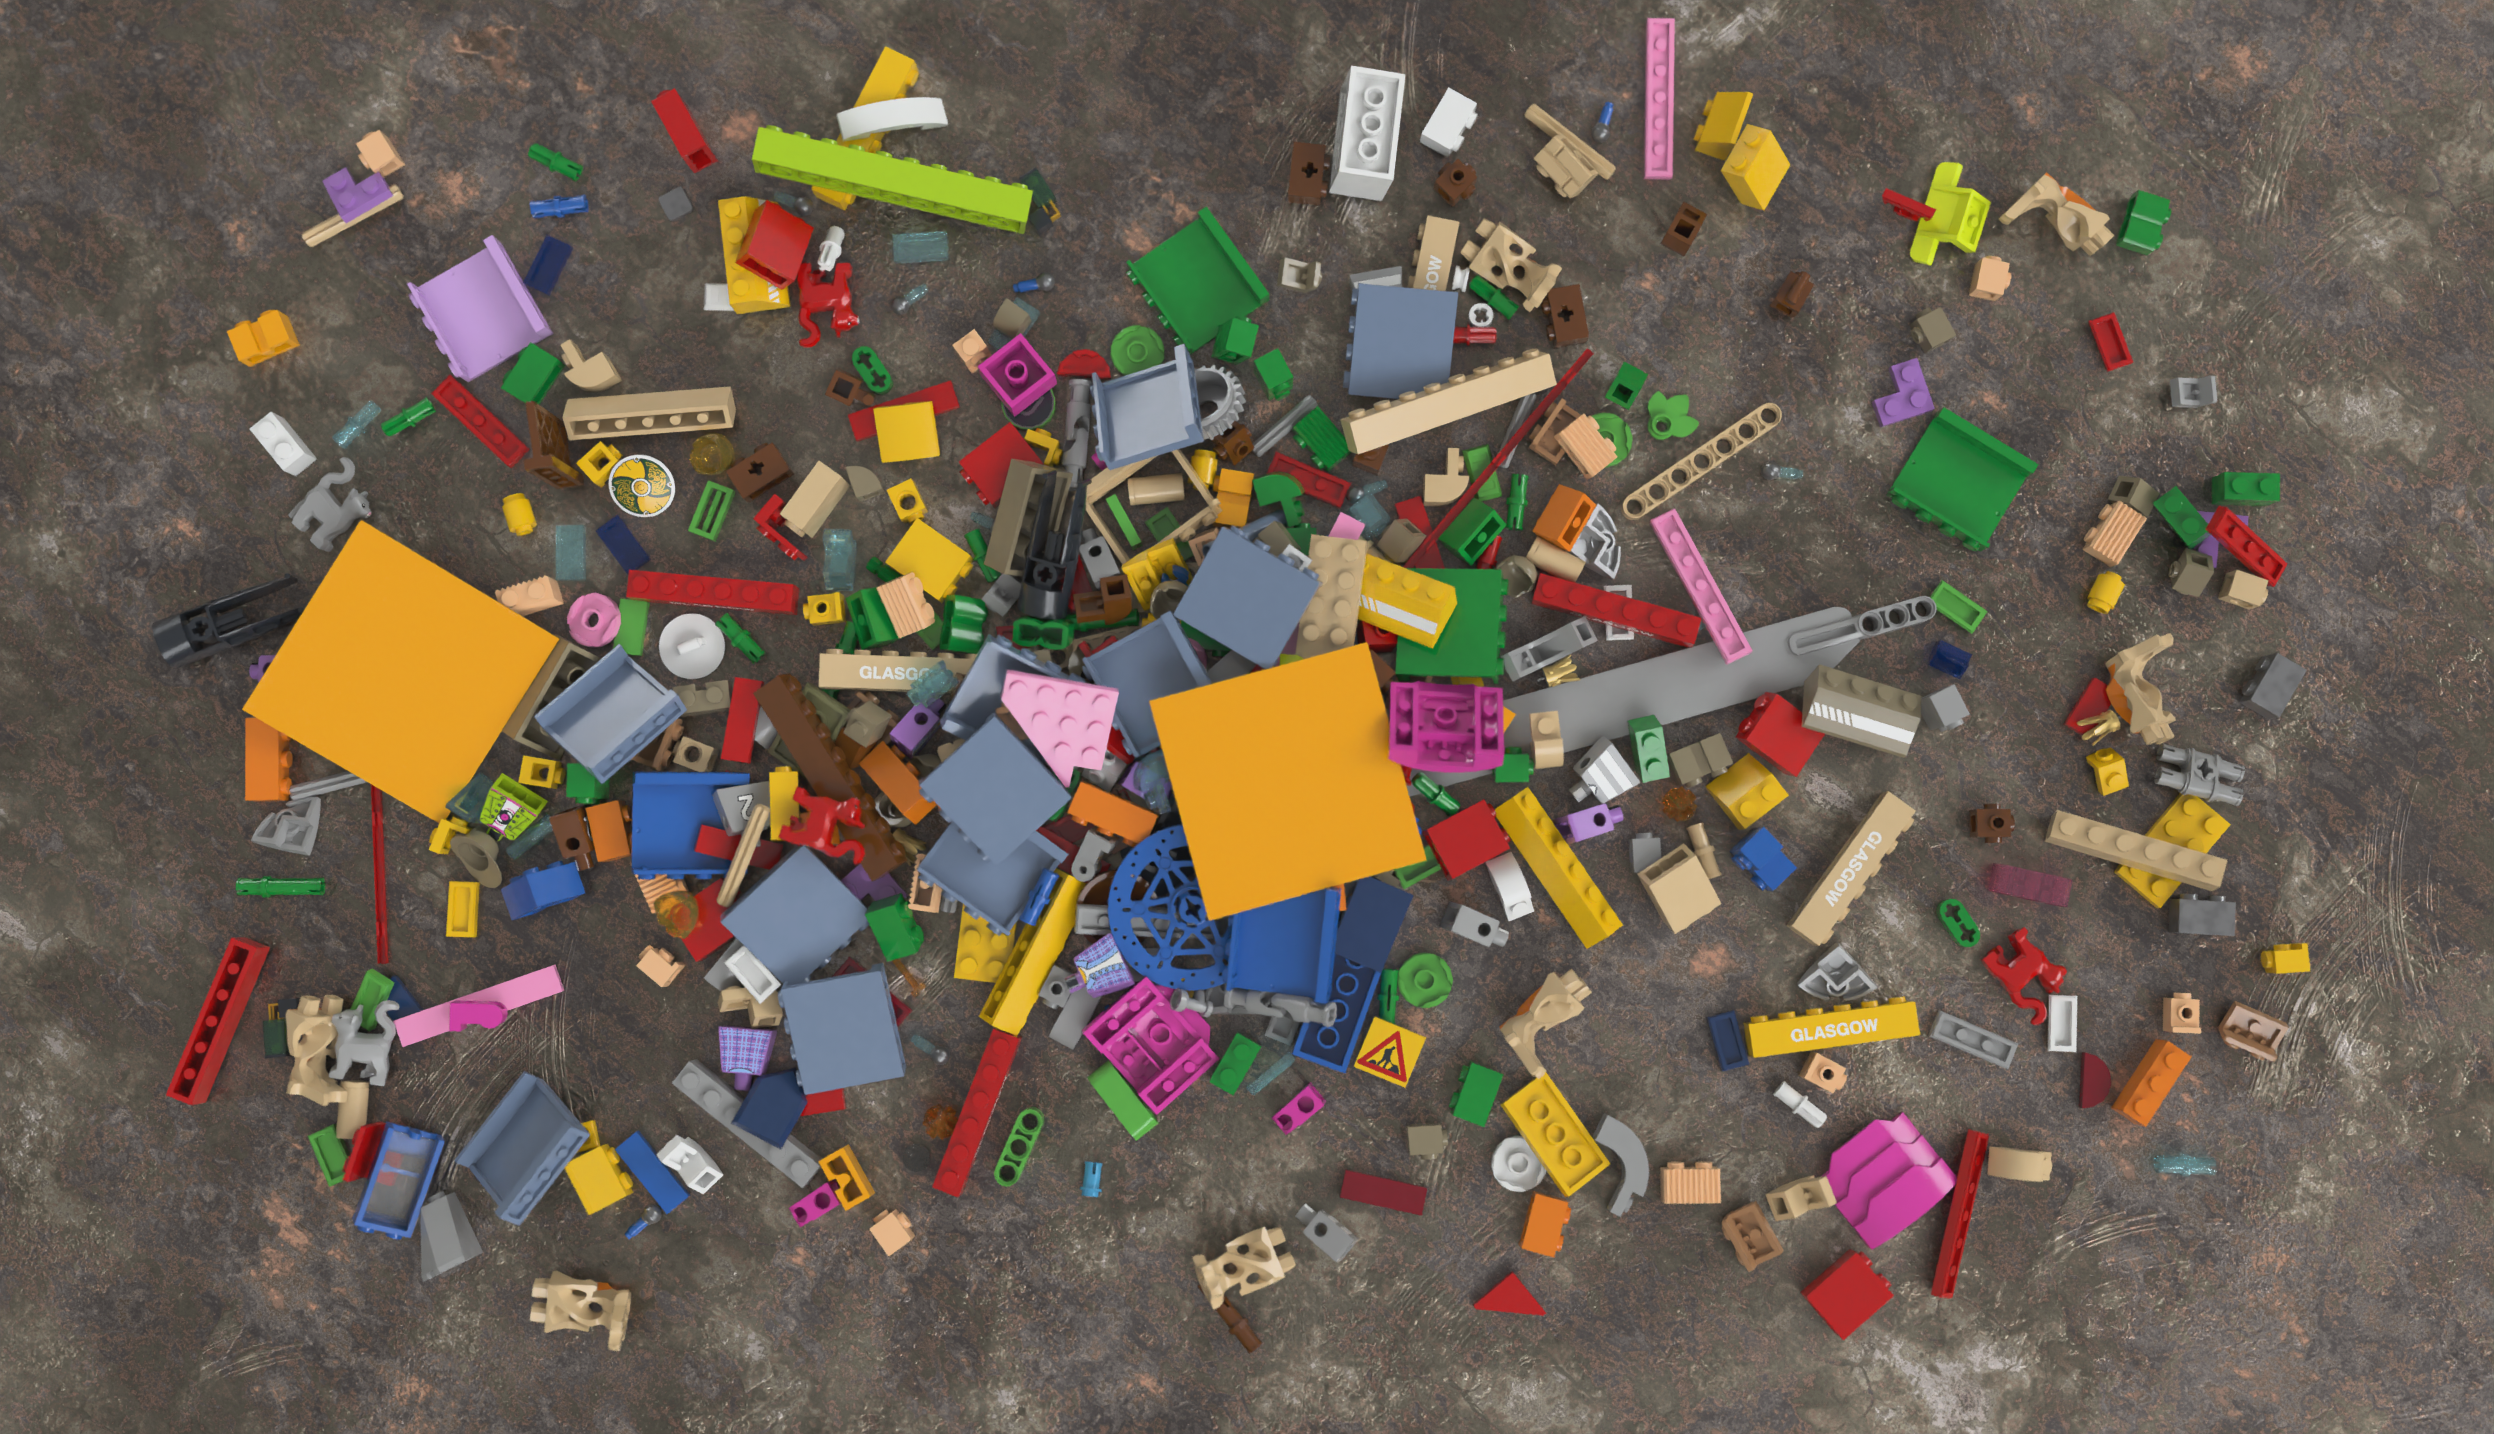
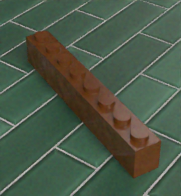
(828, 771)

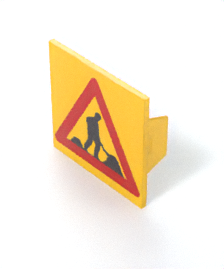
(1389, 1051)

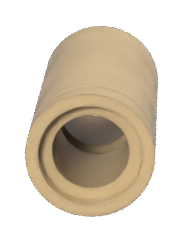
(1156, 489)
(1555, 560)
(353, 1112)

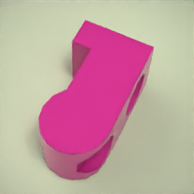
(486, 1013)
(1299, 1109)
(816, 1203)

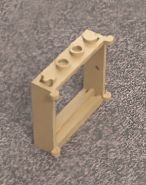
(1109, 479)

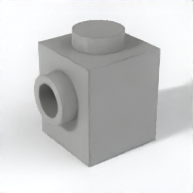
(1055, 988)

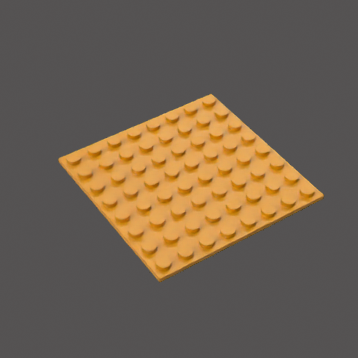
(400, 672)
(1287, 781)

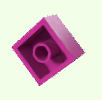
(1017, 374)

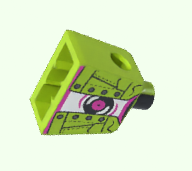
(510, 808)

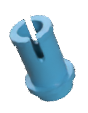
(1091, 1180)

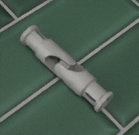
(1076, 439)
(1286, 1006)

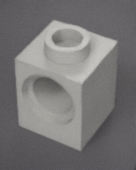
(1643, 851)

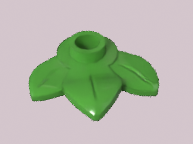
(1672, 415)

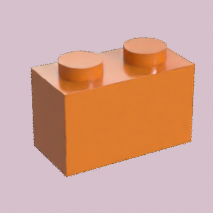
(1564, 517)
(611, 830)
(1544, 1224)

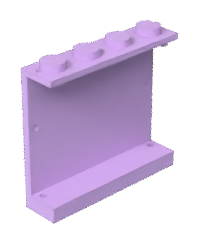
(480, 312)

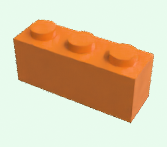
(266, 762)
(897, 780)
(1111, 814)
(2151, 1082)

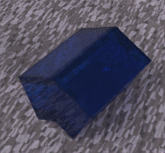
(1949, 659)

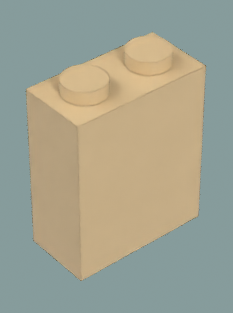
(814, 500)
(1679, 888)

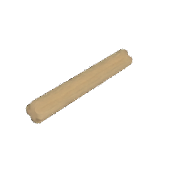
(1553, 128)
(336, 224)
(743, 855)

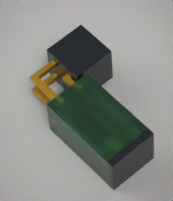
(1042, 198)
(276, 1029)

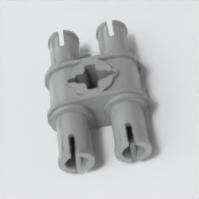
(2199, 774)

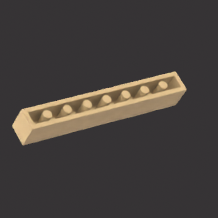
(1448, 401)

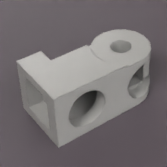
(1088, 859)

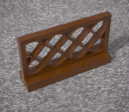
(550, 449)

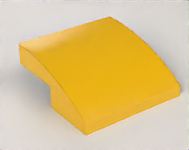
(906, 431)
(1146, 569)

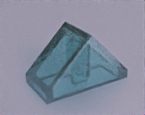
(471, 799)

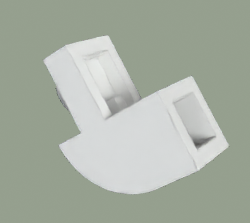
(1510, 886)
(691, 1162)

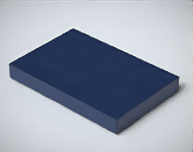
(1371, 922)

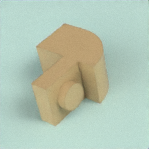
(591, 375)
(1447, 488)
(1546, 740)
(760, 1015)
(2019, 1164)
(1800, 1196)

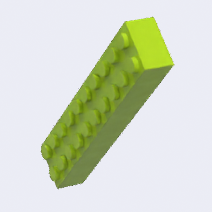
(891, 179)

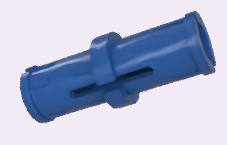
(559, 206)
(1039, 897)

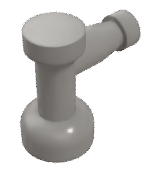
(1180, 1001)

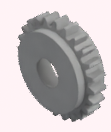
(1226, 392)

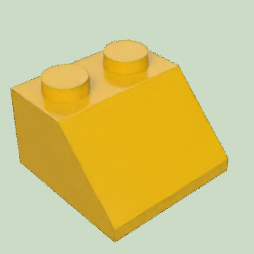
(1722, 124)
(1746, 791)
(599, 1178)

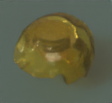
(711, 454)
(677, 912)

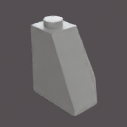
(445, 1235)

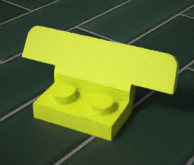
(1957, 217)

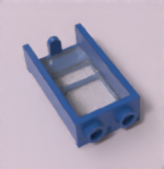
(398, 1181)

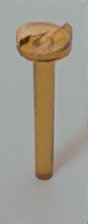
(909, 978)

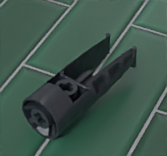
(1040, 593)
(182, 640)

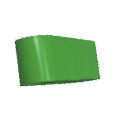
(1122, 1100)
(1014, 1159)

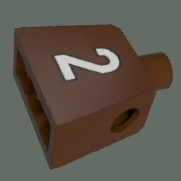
(571, 825)

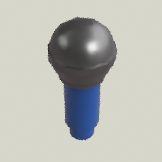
(1601, 130)
(1044, 281)
(650, 1215)

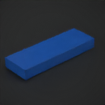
(652, 1172)

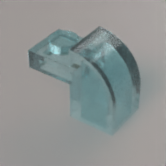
(840, 559)
(1150, 777)

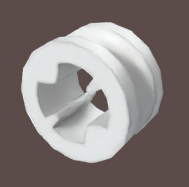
(1460, 278)
(1478, 307)

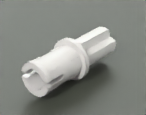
(830, 248)
(1800, 1104)

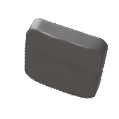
(676, 204)

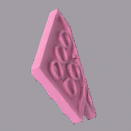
(1062, 719)

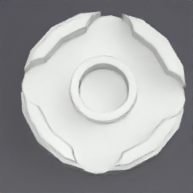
(1516, 1165)

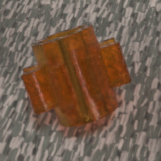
(1679, 804)
(940, 1121)

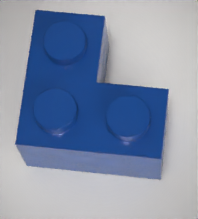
(1762, 858)
(541, 889)

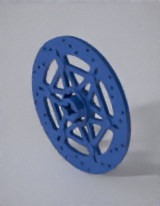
(1166, 952)

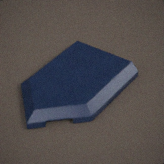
(772, 1107)

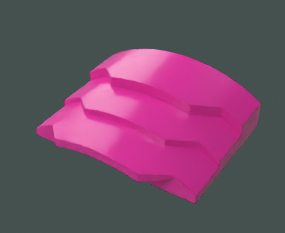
(1446, 727)
(1152, 1043)
(1887, 1179)

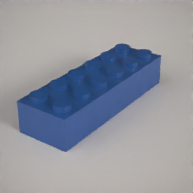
(1352, 993)

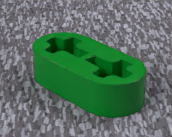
(877, 367)
(1952, 926)

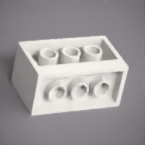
(1367, 133)

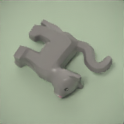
(325, 507)
(364, 1047)

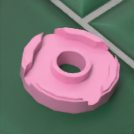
(607, 625)

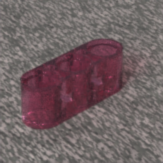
(2030, 885)

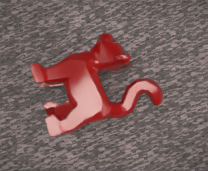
(821, 297)
(820, 824)
(2021, 969)

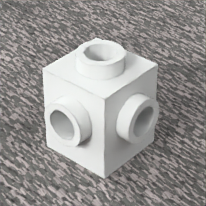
(1109, 774)

